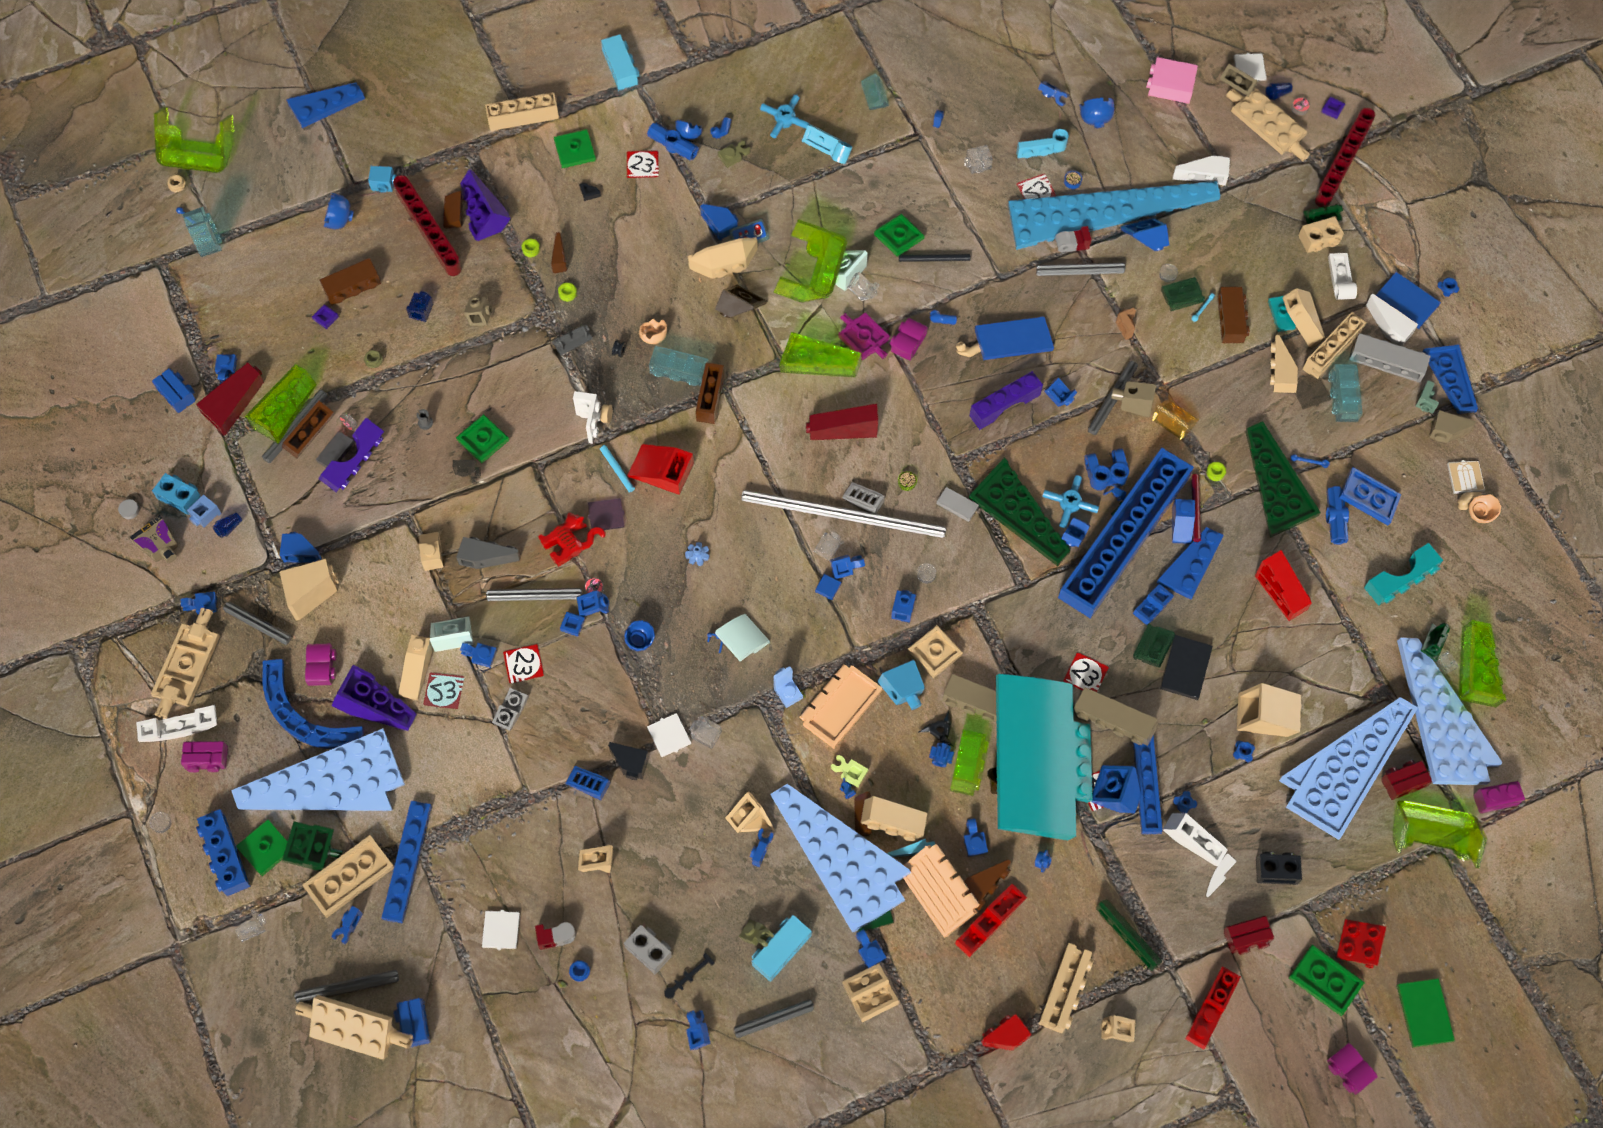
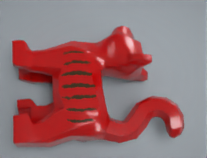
(567, 541)

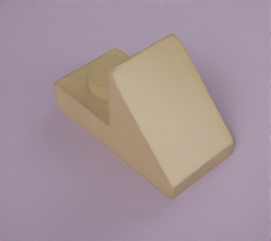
(596, 859)

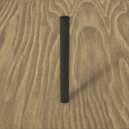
(934, 257)

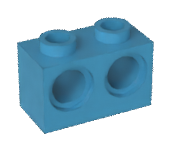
(174, 496)

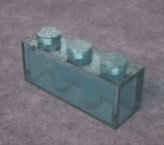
(203, 231)
(677, 365)
(1345, 393)

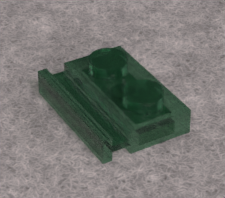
(1182, 294)
(1154, 645)

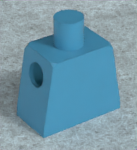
(903, 684)

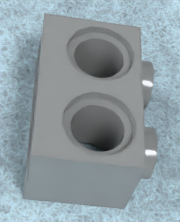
(644, 952)

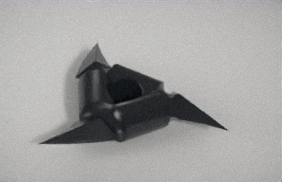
(945, 724)

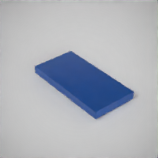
(1014, 338)

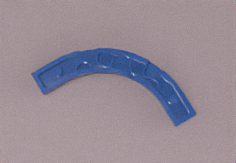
(291, 721)

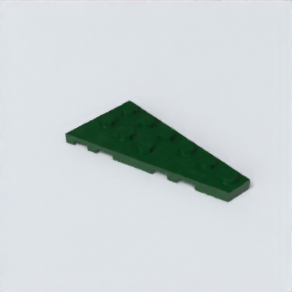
(1281, 491)
(1014, 507)

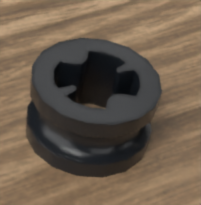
(618, 348)

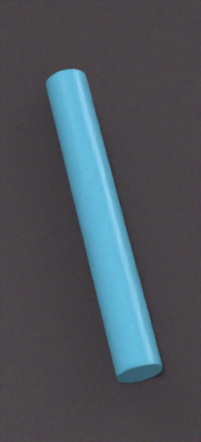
(616, 467)

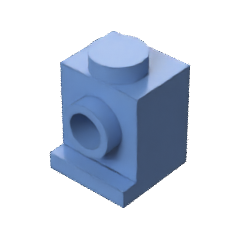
(203, 511)

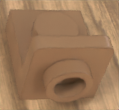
(1125, 322)

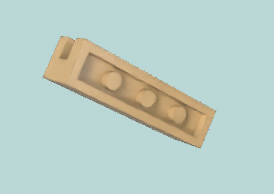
(522, 111)
(1334, 345)
(1065, 989)

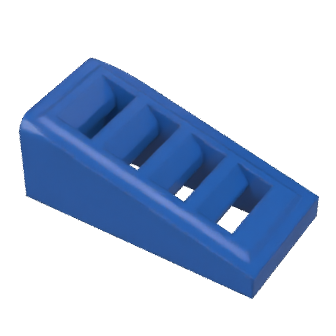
(599, 794)

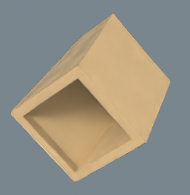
(308, 586)
(1269, 711)

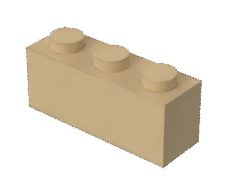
(893, 818)

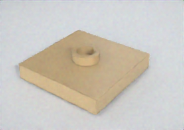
(935, 651)

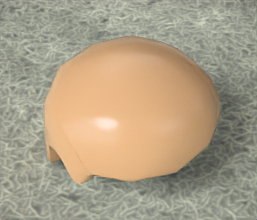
(653, 331)
(1484, 508)

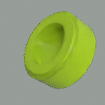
(530, 248)
(567, 291)
(1216, 471)

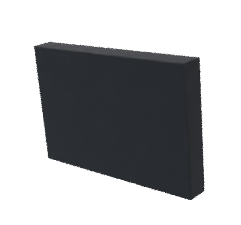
(1186, 667)

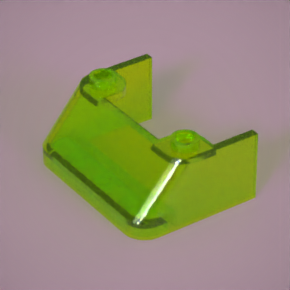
(188, 154)
(829, 251)
(1439, 828)

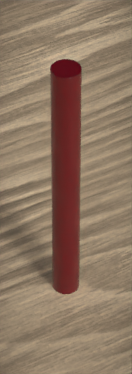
(1196, 496)

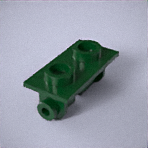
(1319, 214)
(1435, 640)

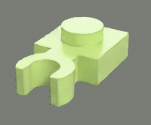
(852, 772)

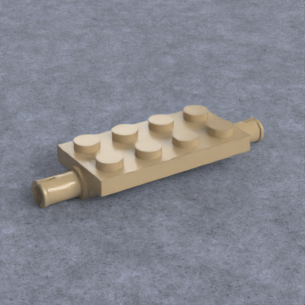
(1269, 122)
(185, 664)
(352, 1027)

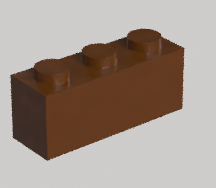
(350, 281)
(1232, 315)
(710, 393)
(307, 429)

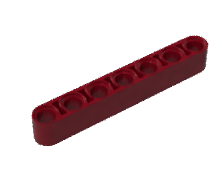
(1345, 157)
(406, 192)

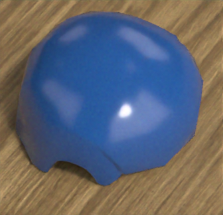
(688, 130)
(639, 635)

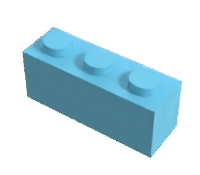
(620, 62)
(781, 947)

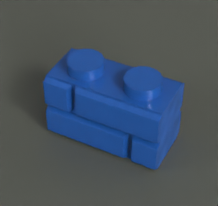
(173, 390)
(413, 1020)

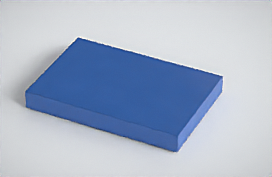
(1408, 299)
(1370, 496)

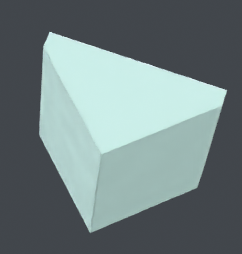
(851, 263)
(451, 634)

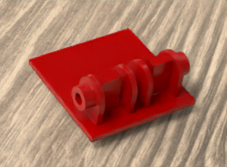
(1361, 942)

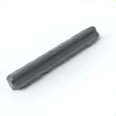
(257, 623)
(773, 1018)

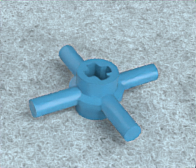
(784, 116)
(1070, 495)

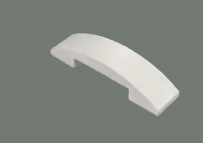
(177, 726)

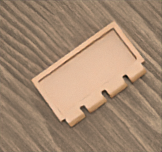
(841, 706)
(938, 891)

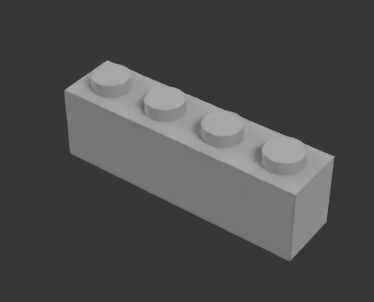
(1389, 357)

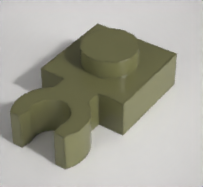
(732, 155)
(755, 932)

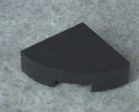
(589, 192)

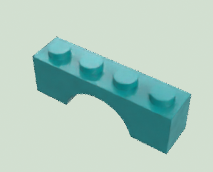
(1386, 586)

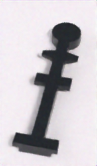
(669, 992)

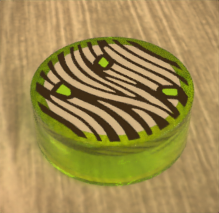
(907, 481)

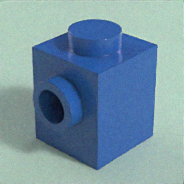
(903, 606)

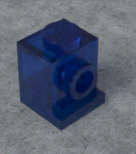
(420, 306)

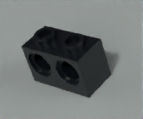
(1279, 874)

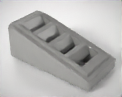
(873, 495)

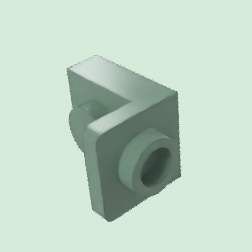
(1425, 400)

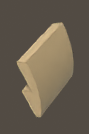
(870, 992)

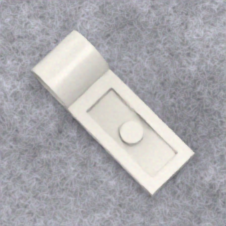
(1341, 276)

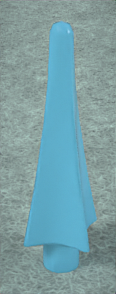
(912, 849)

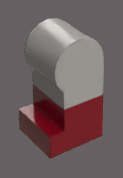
(1073, 240)
(554, 936)

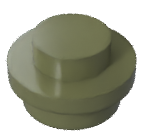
(373, 359)

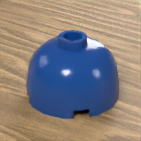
(1097, 111)
(338, 212)

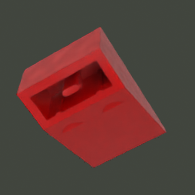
(662, 467)

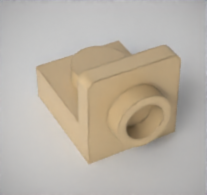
(1118, 1028)

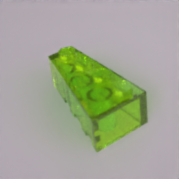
(818, 357)
(281, 404)
(1479, 666)

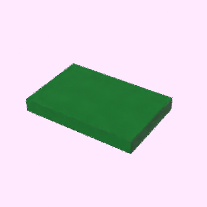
(1326, 980)
(1425, 1013)

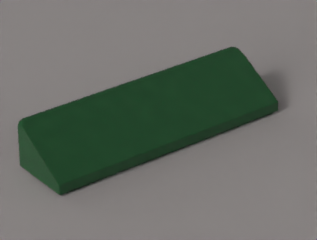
(1128, 934)

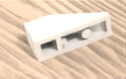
(1204, 170)
(1392, 323)
(1194, 837)

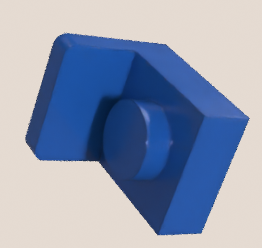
(592, 603)

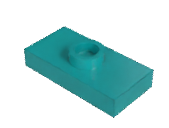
(1280, 315)

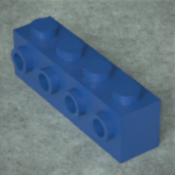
(223, 853)

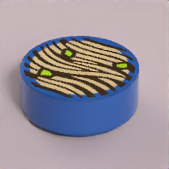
(1072, 180)

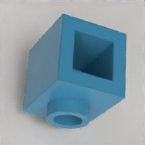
(381, 178)

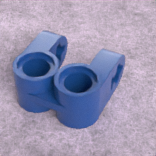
(1108, 473)

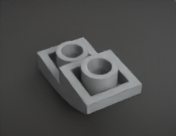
(510, 709)

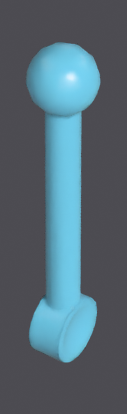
(1195, 317)

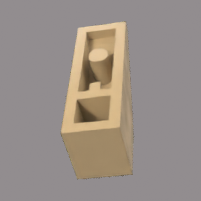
(415, 667)

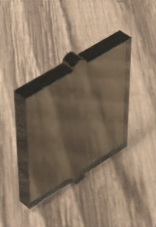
(1311, 392)

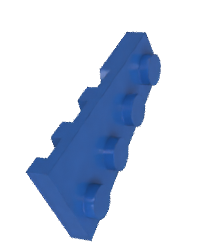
(321, 104)
(1452, 375)
(1191, 565)

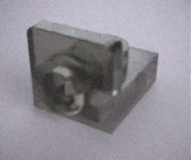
(467, 467)

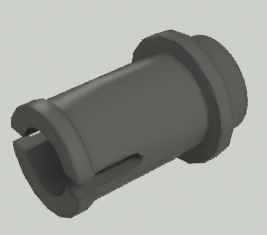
(424, 421)

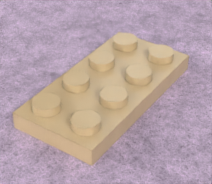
(348, 876)

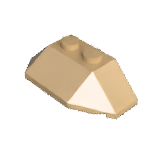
(724, 258)

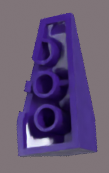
(485, 210)
(367, 699)

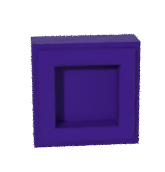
(1333, 107)
(325, 316)

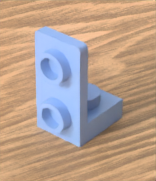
(786, 687)

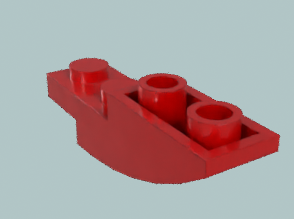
(1212, 1007)

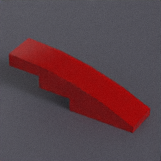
(990, 920)

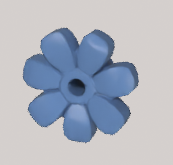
(697, 554)

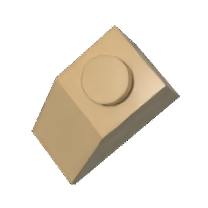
(431, 551)

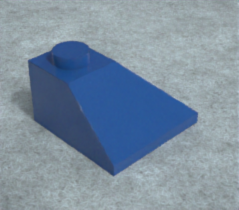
(1149, 232)
(1117, 789)

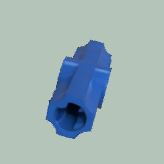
(666, 137)
(1337, 516)

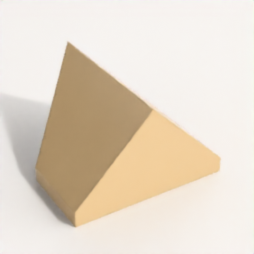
(749, 816)

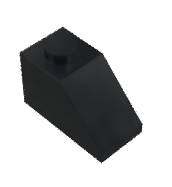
(629, 760)

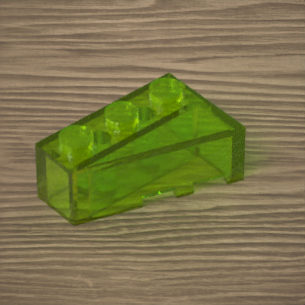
(969, 763)

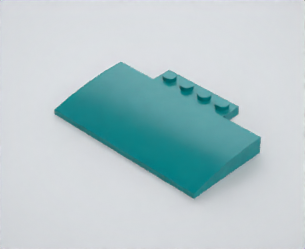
(1040, 757)

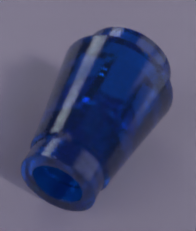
(1277, 90)
(227, 524)

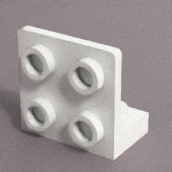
(588, 407)

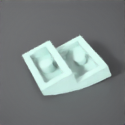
(742, 637)

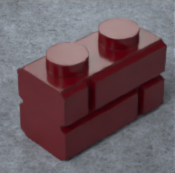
(1406, 779)
(1249, 934)

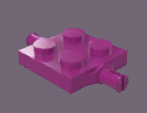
(864, 336)

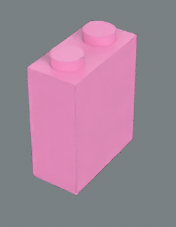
(1172, 80)

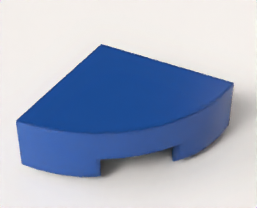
(938, 118)

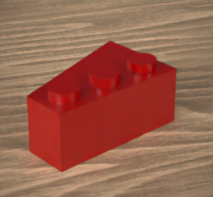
(1283, 585)

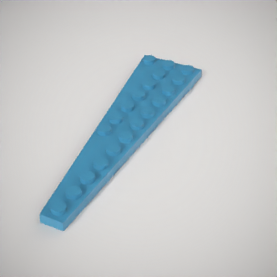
(1045, 217)

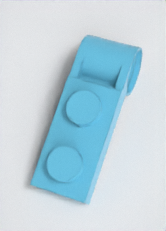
(827, 143)
(1044, 146)

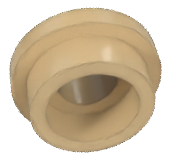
(176, 179)

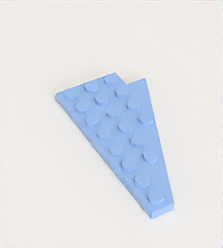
(338, 780)

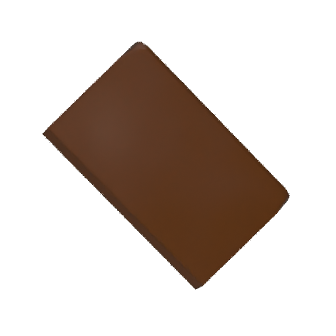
(453, 210)
(860, 828)

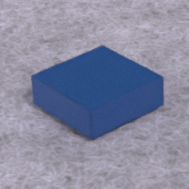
(828, 587)
(572, 624)

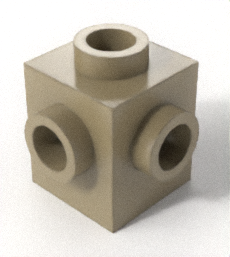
(478, 311)

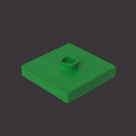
(574, 149)
(899, 235)
(482, 438)
(263, 847)

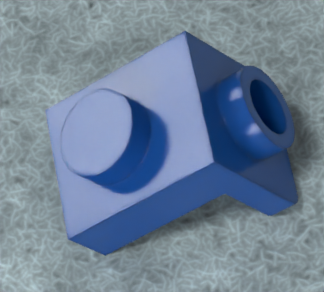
(1060, 393)
(1075, 532)

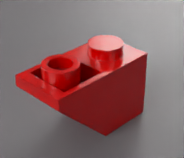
(1008, 1035)

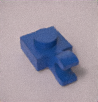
(1051, 91)
(225, 365)
(843, 565)
(202, 600)
(481, 655)
(974, 842)
(758, 852)
(350, 921)
(870, 952)
(698, 1032)

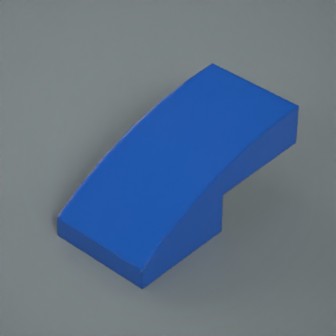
(1153, 604)

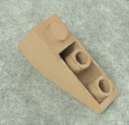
(1304, 315)
(1284, 367)

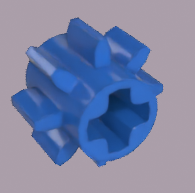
(941, 755)

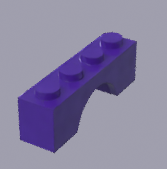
(1021, 390)
(365, 437)

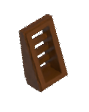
(558, 257)

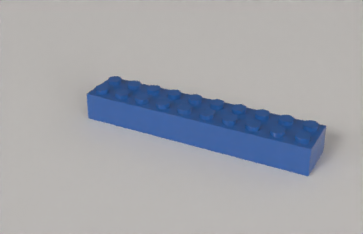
(1125, 533)

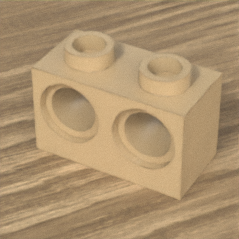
(1320, 232)

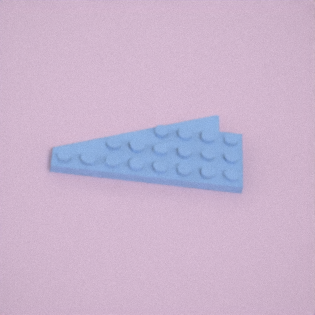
(1450, 737)
(1340, 775)
(850, 866)

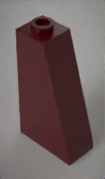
(231, 398)
(844, 423)

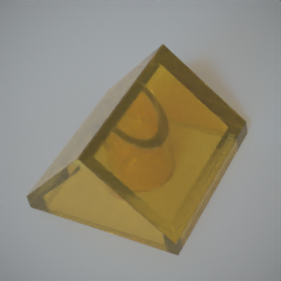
(1174, 418)

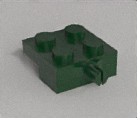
(309, 846)

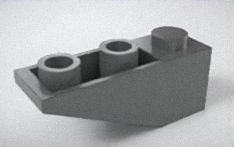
(483, 554)

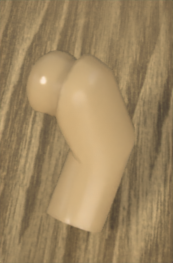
(967, 351)
(1466, 498)

